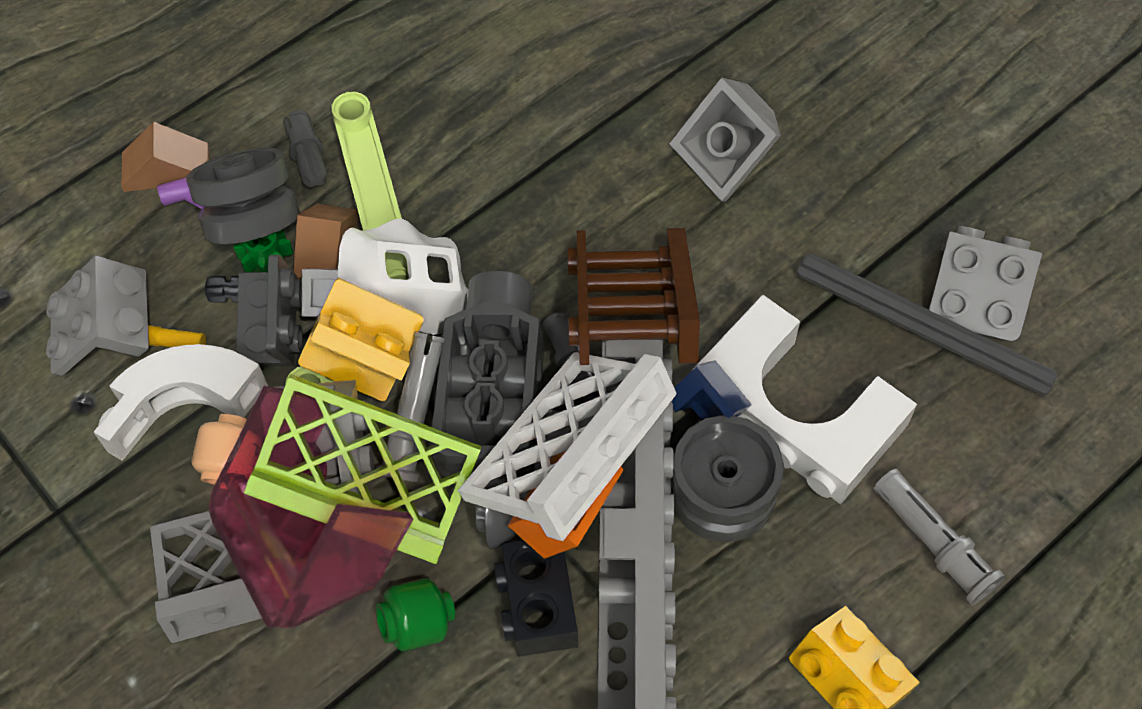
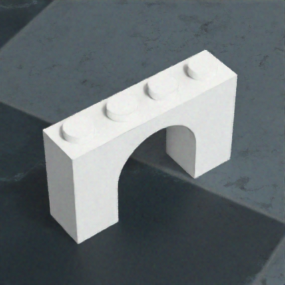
(827, 454)

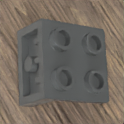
(268, 315)

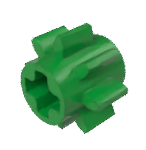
(256, 252)

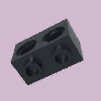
(546, 594)

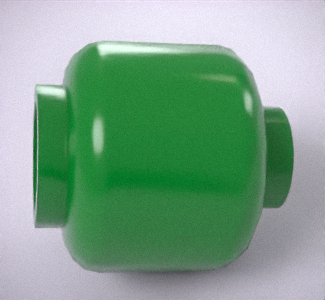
(414, 614)

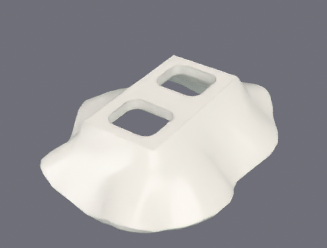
(365, 266)

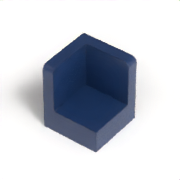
(710, 393)

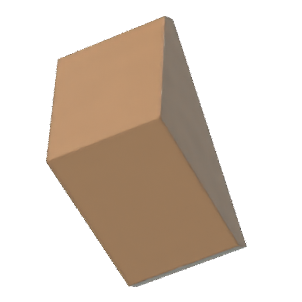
(160, 157)
(320, 235)

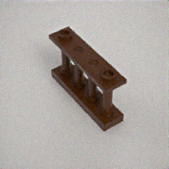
(673, 280)

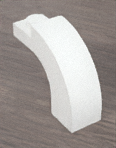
(174, 379)

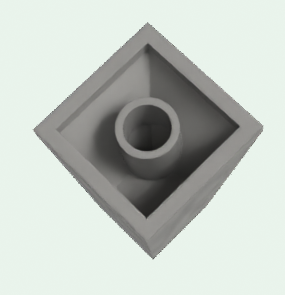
(727, 136)

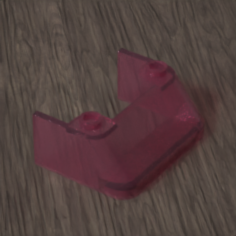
(287, 559)

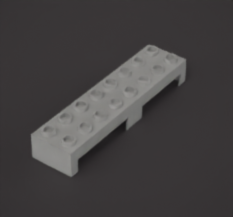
(639, 560)

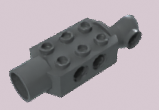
(488, 379)

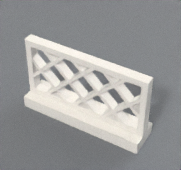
(592, 452)

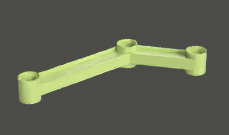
(368, 180)

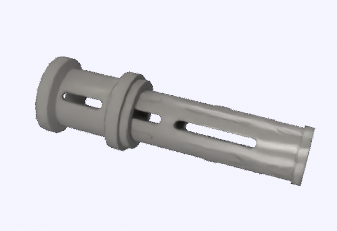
(414, 400)
(952, 552)

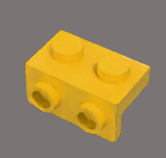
(851, 665)

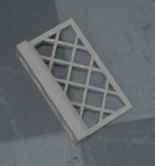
(205, 607)

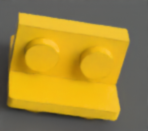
(361, 339)

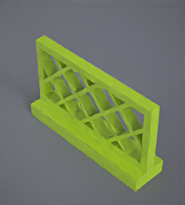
(318, 498)

